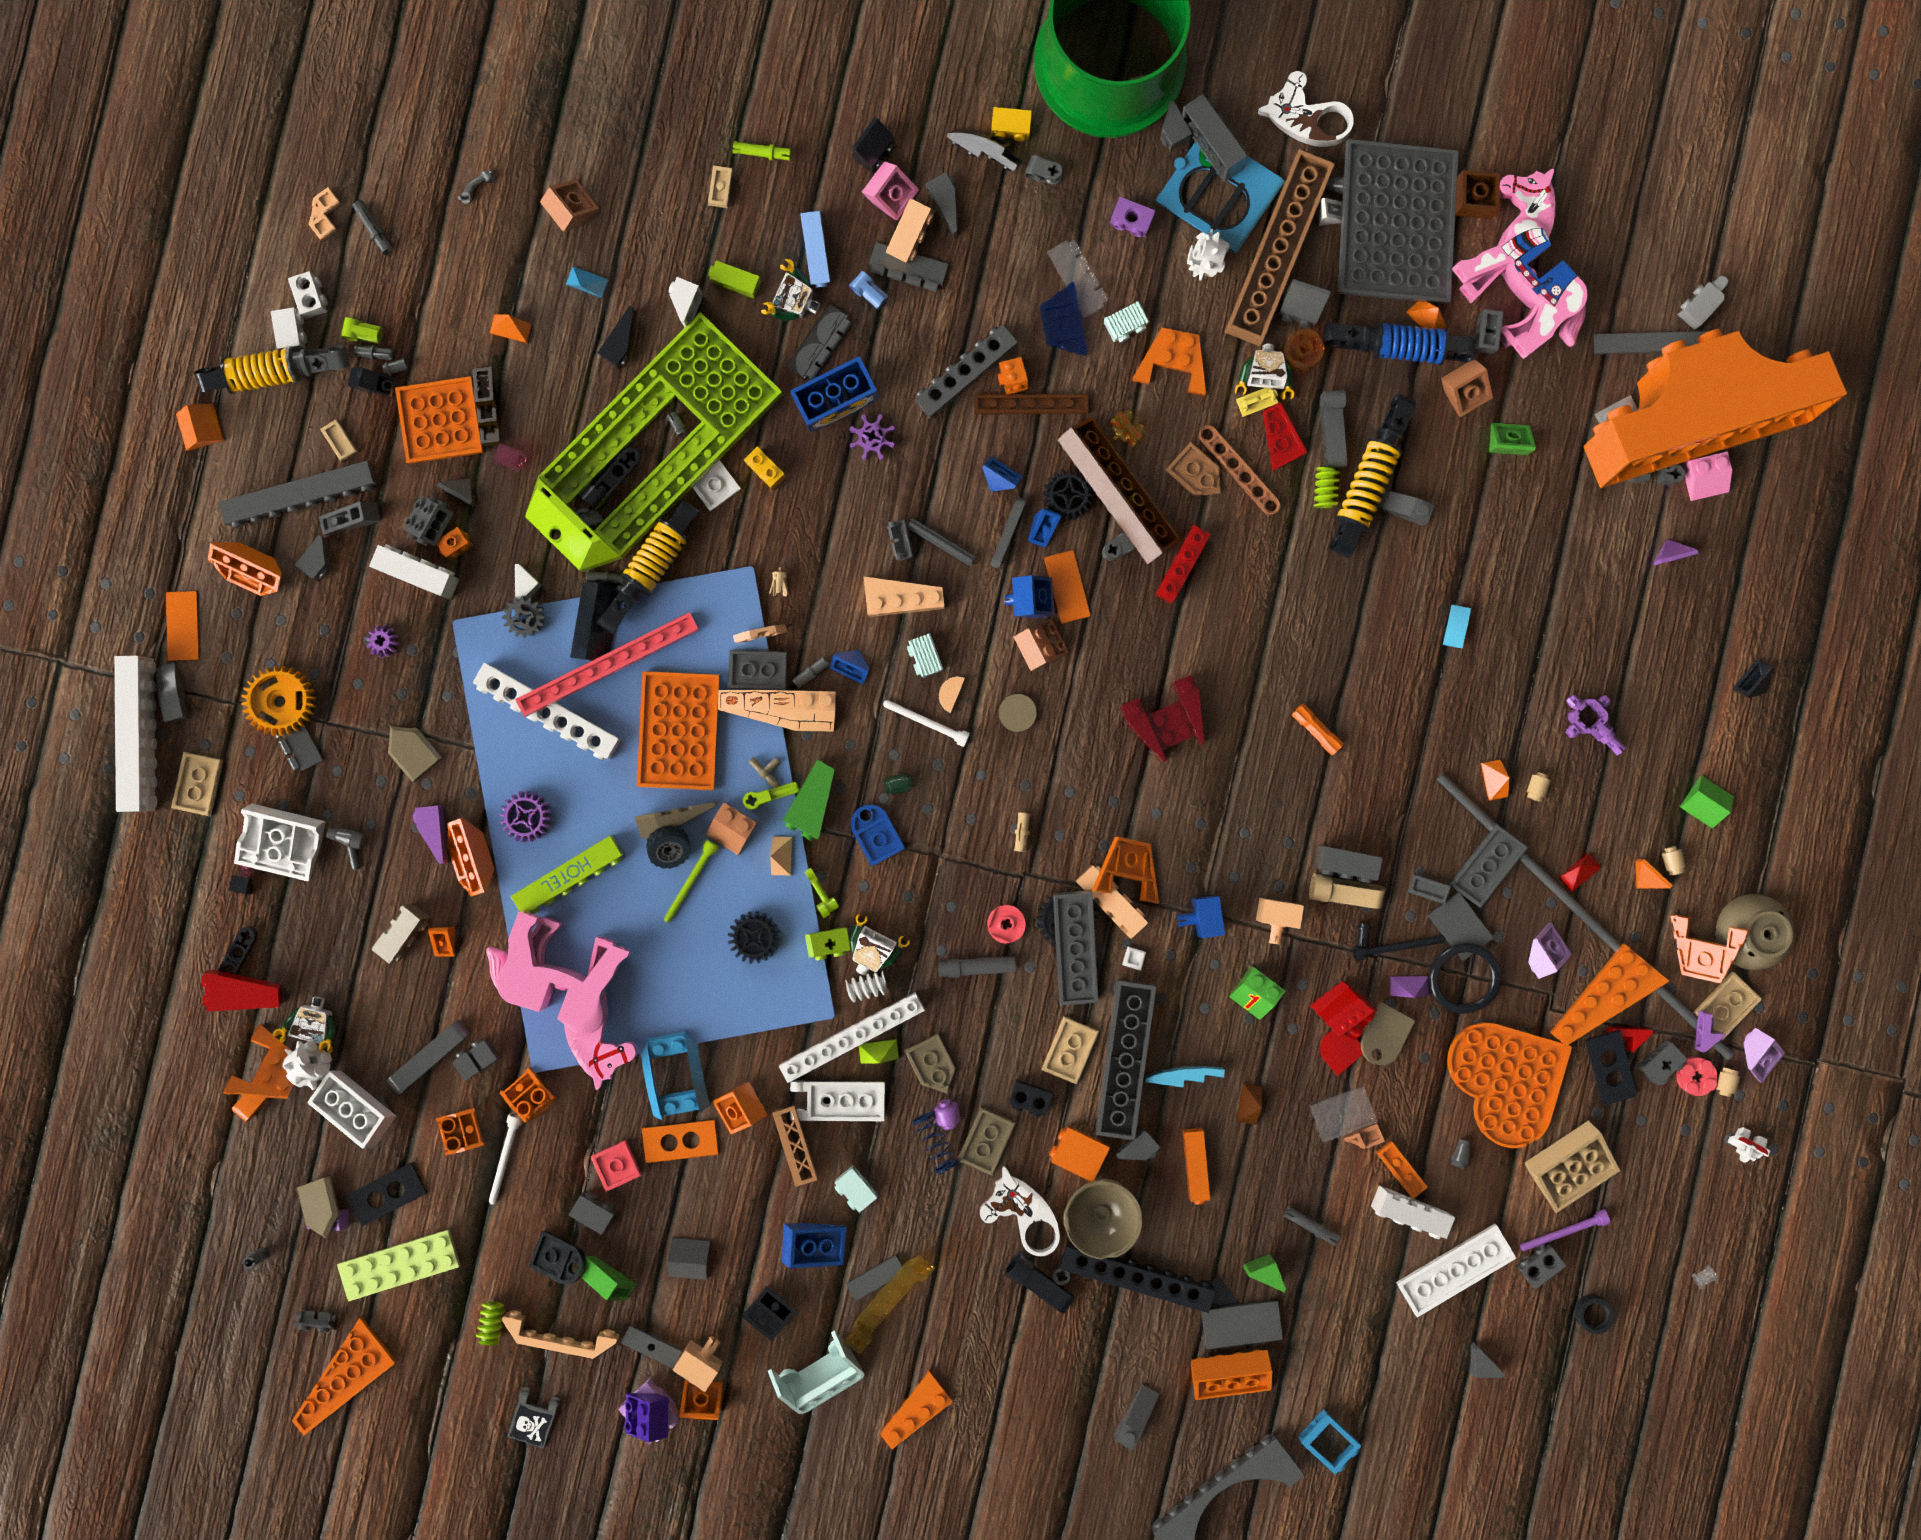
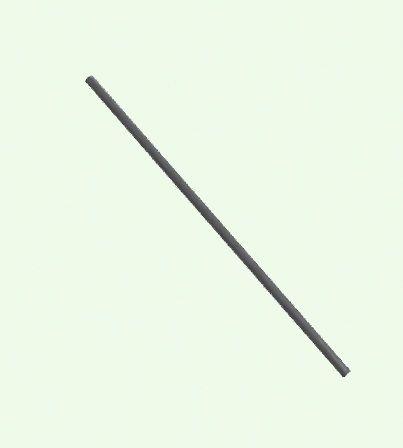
(1574, 905)

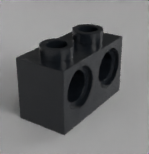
(1032, 1092)

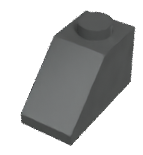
(1175, 129)
(316, 559)
(1139, 1149)

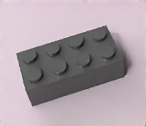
(1214, 137)

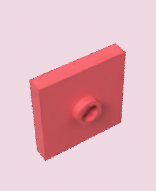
(616, 1165)

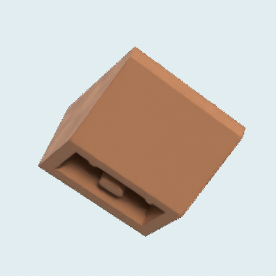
(1041, 644)

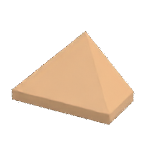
(781, 855)

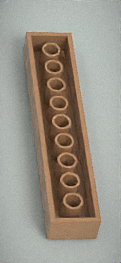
(1279, 247)

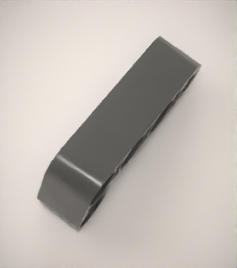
(1333, 428)

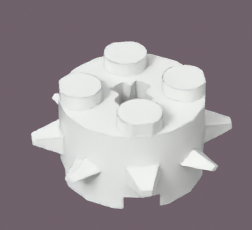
(1207, 255)
(306, 1064)

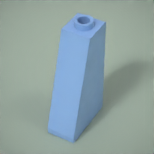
(815, 248)

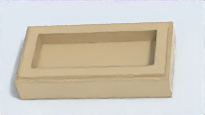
(339, 440)

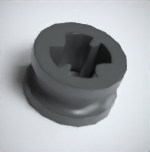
(1063, 1281)

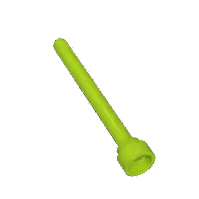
(709, 849)

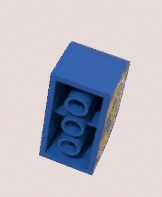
(835, 394)

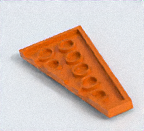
(1616, 987)
(351, 1370)

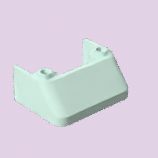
(819, 1380)

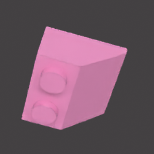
(890, 190)
(1708, 476)

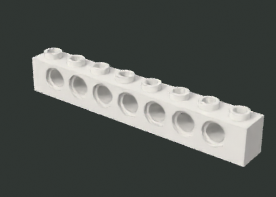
(608, 744)
(851, 1037)

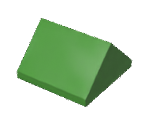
(1511, 439)
(1708, 802)
(1265, 1271)

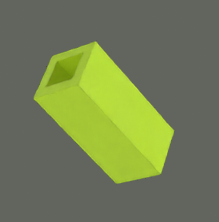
(734, 279)

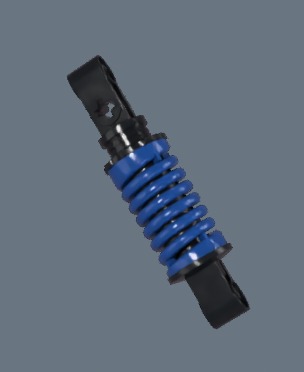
(1401, 342)

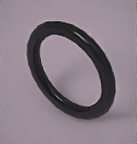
(1462, 948)

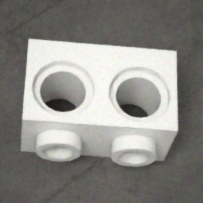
(305, 296)

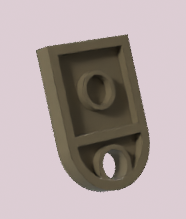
(1386, 1033)

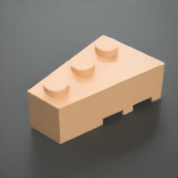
(910, 231)

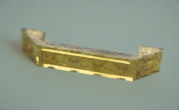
(886, 1300)

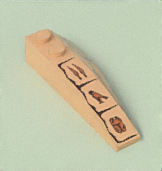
(782, 708)

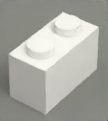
(288, 329)

